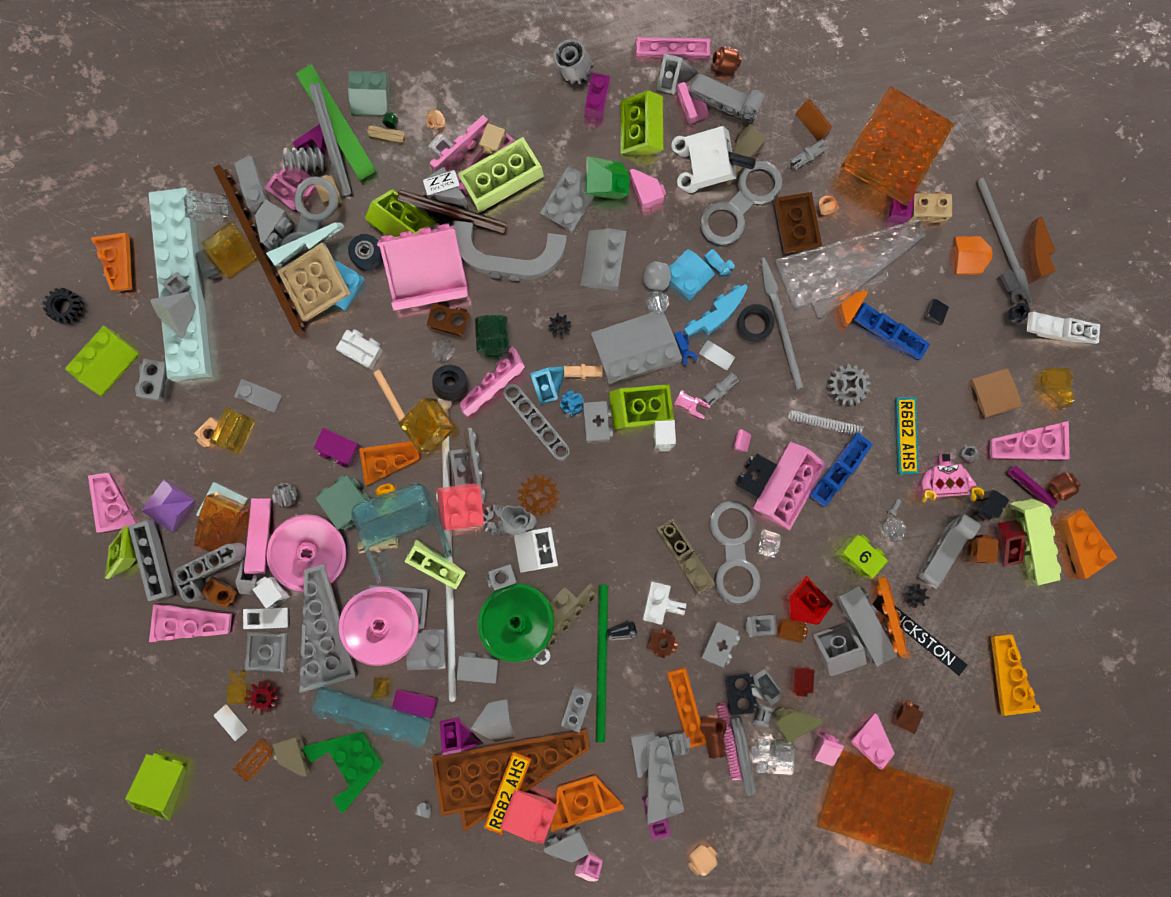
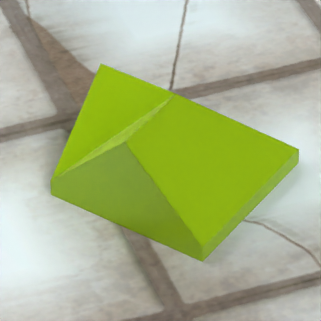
(120, 553)

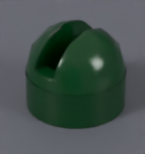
(390, 120)

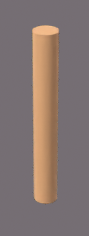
(389, 395)

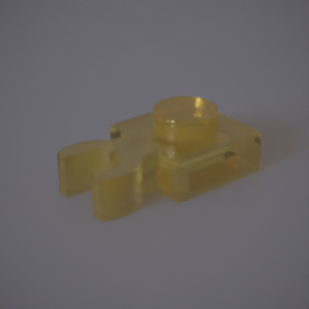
(237, 690)

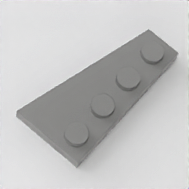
(663, 789)

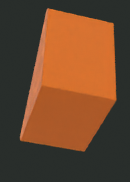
(850, 306)

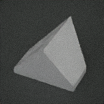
(673, 72)
(175, 311)
(495, 722)

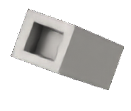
(568, 847)

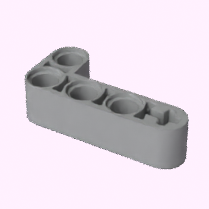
(726, 98)
(948, 548)
(195, 574)

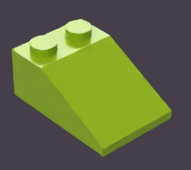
(641, 406)

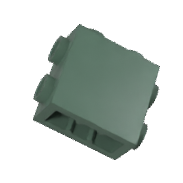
(340, 500)

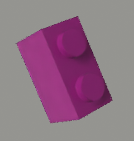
(597, 96)
(336, 447)

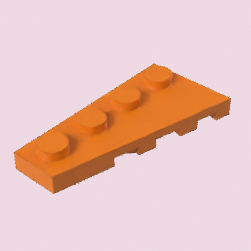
(895, 622)

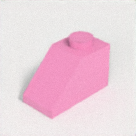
(647, 189)

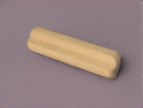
(384, 133)

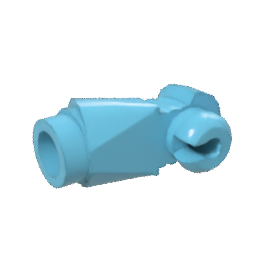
(716, 262)

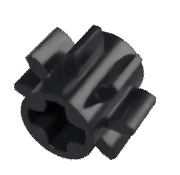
(560, 330)
(922, 596)

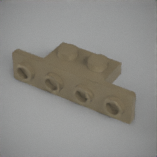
(568, 608)

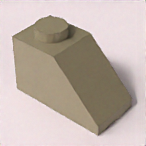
(291, 755)

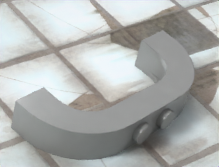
(509, 267)

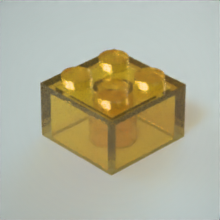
(427, 425)

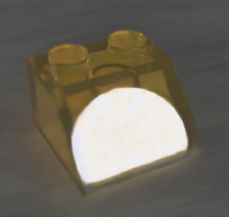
(229, 249)

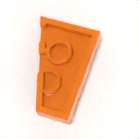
(115, 257)
(386, 459)

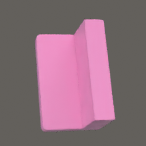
(693, 108)

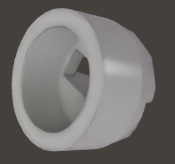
(973, 452)
(423, 810)

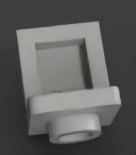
(761, 625)

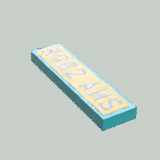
(907, 435)

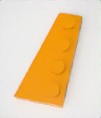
(1011, 678)

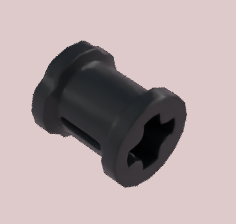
(1021, 309)

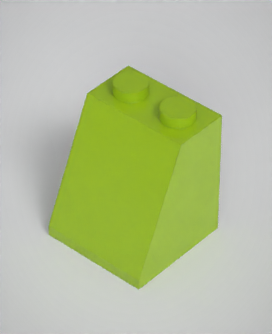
(156, 786)

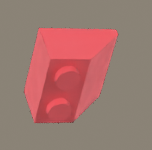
(529, 816)

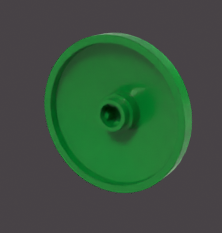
(516, 623)

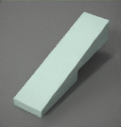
(284, 253)

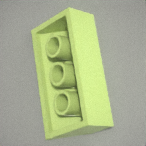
(501, 174)

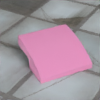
(285, 184)

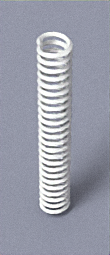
(825, 421)

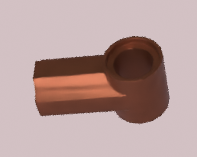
(714, 731)

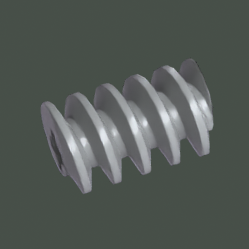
(302, 158)

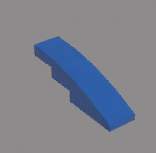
(891, 331)
(841, 469)

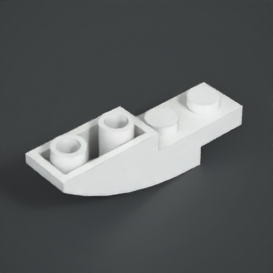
(1063, 329)

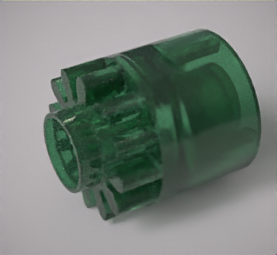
(491, 335)

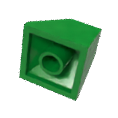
(606, 178)

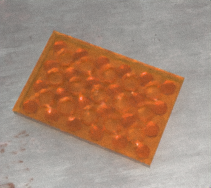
(898, 145)
(885, 807)

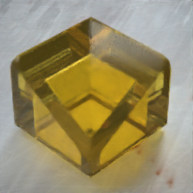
(381, 687)

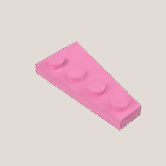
(460, 146)
(493, 382)
(1035, 444)
(177, 622)

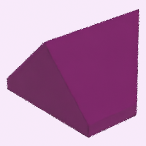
(456, 737)

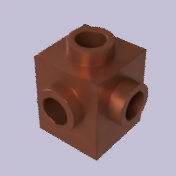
(655, 639)

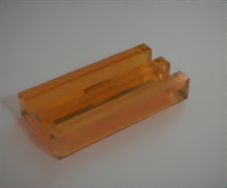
(242, 773)

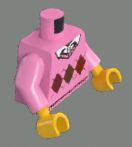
(948, 481)

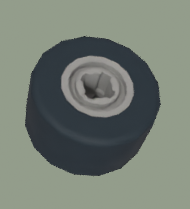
(369, 258)

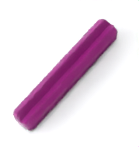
(1033, 487)

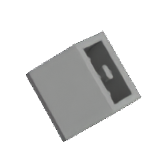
(272, 224)

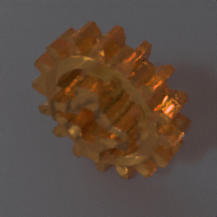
(536, 503)

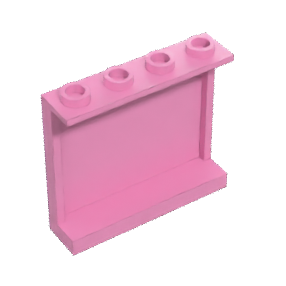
(423, 267)

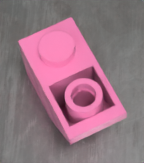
(827, 749)

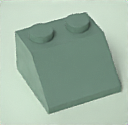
(368, 93)

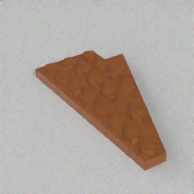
(472, 777)

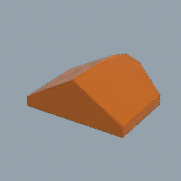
(971, 254)

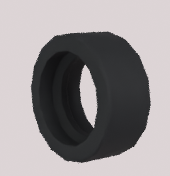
(741, 322)

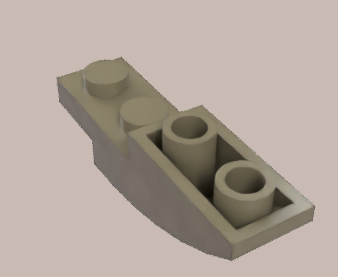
(685, 556)

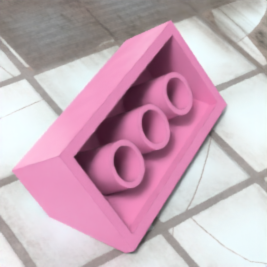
(790, 485)

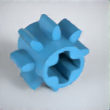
(571, 402)

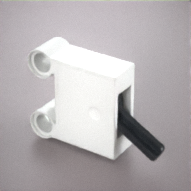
(710, 158)

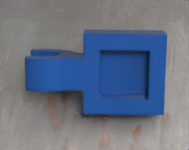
(683, 343)

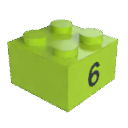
(862, 556)

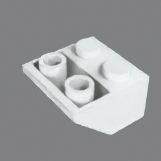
(536, 550)

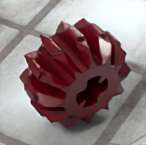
(260, 705)

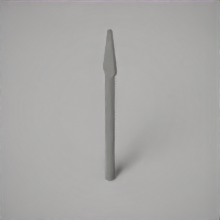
(1018, 272)
(772, 288)

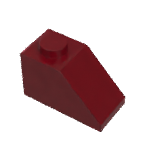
(1010, 542)

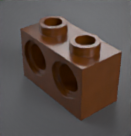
(447, 324)

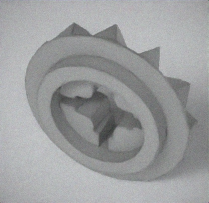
(488, 514)

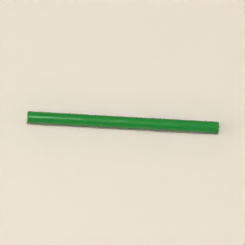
(601, 663)

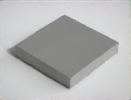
(266, 652)

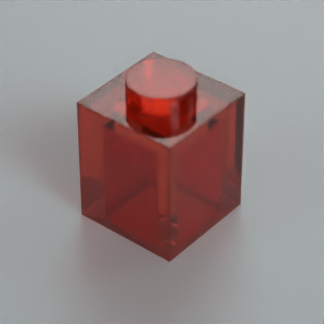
(802, 681)

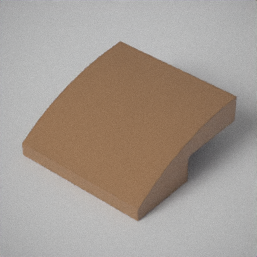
(996, 393)

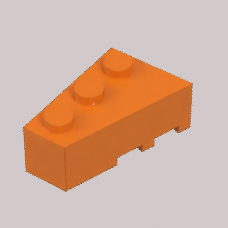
(1086, 544)

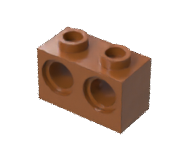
(982, 549)

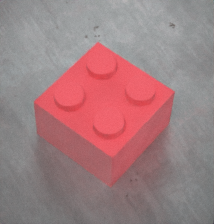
(460, 506)

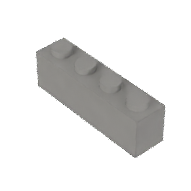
(151, 560)
(866, 625)

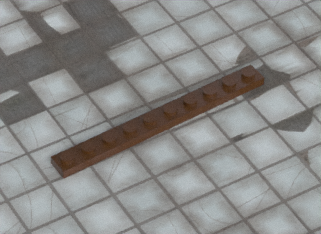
(248, 226)

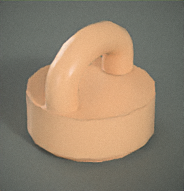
(435, 119)
(829, 207)

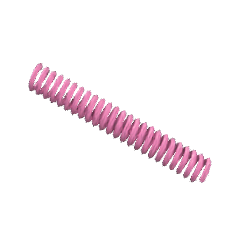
(725, 709)

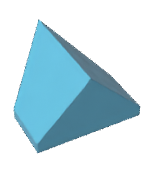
(548, 383)

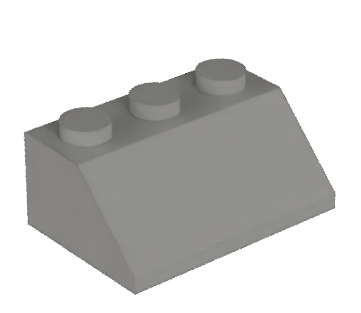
(603, 259)

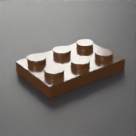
(797, 222)

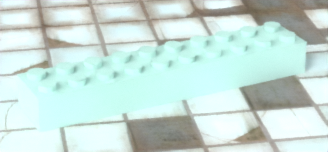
(175, 251)

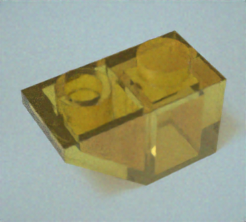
(1057, 385)

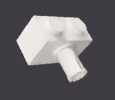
(659, 603)

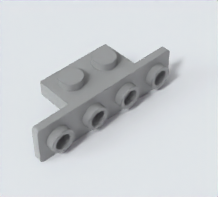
(464, 463)

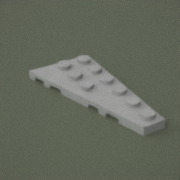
(322, 651)

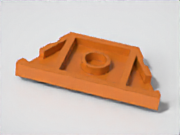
(582, 802)

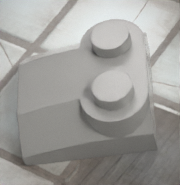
(428, 651)

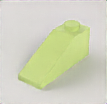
(434, 564)

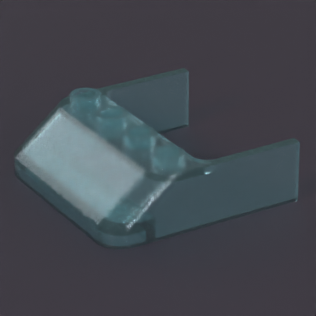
(393, 516)

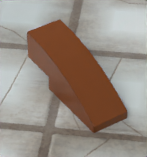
(1040, 250)

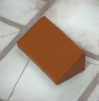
(814, 120)

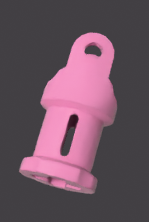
(690, 403)

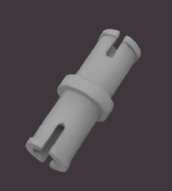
(808, 154)
(721, 389)

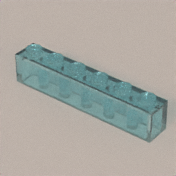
(371, 716)

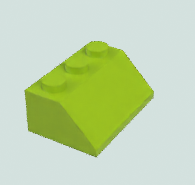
(641, 124)
(396, 216)
(102, 361)

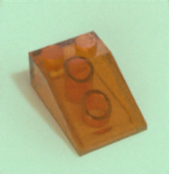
(219, 522)

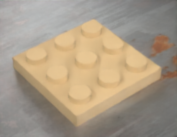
(313, 282)

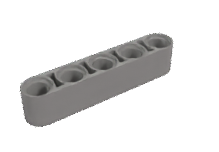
(533, 413)

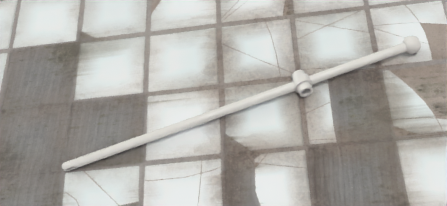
(449, 590)

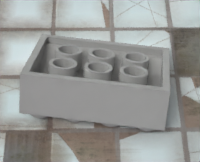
(636, 347)

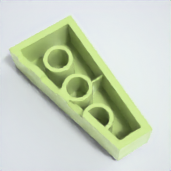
(1039, 541)

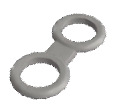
(741, 203)
(308, 221)
(735, 552)

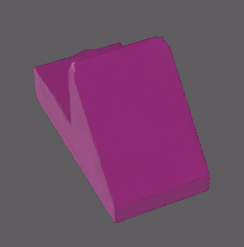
(311, 138)

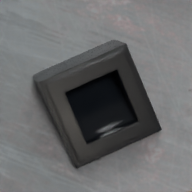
(936, 311)

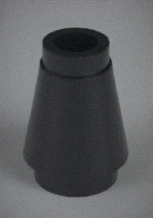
(623, 631)

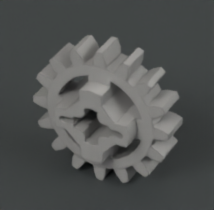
(843, 380)

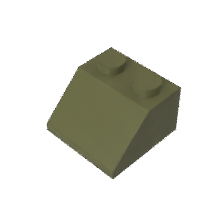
(794, 723)

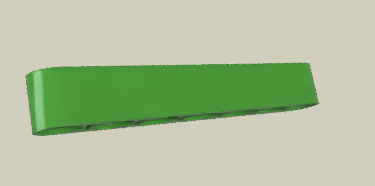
(344, 136)

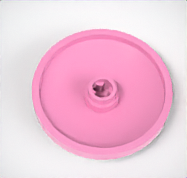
(303, 544)
(378, 626)

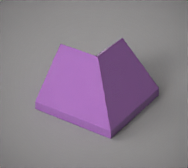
(168, 505)

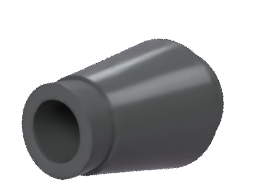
(207, 265)

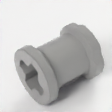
(768, 711)

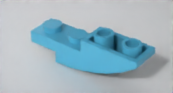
(723, 309)

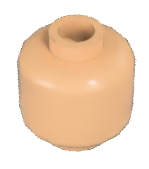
(702, 860)

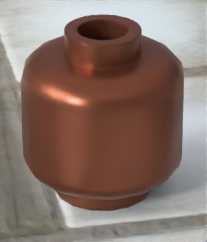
(726, 59)
(1064, 486)

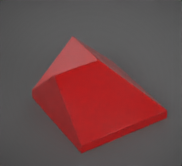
(808, 602)

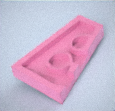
(108, 504)

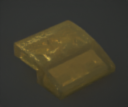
(232, 430)

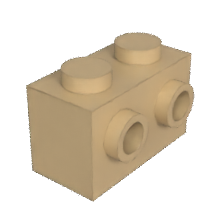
(932, 206)

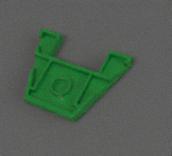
(354, 759)

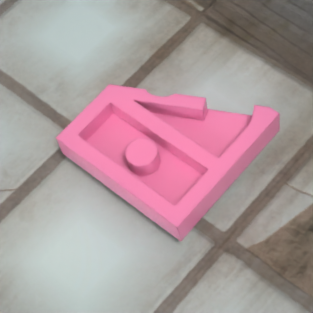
(874, 742)

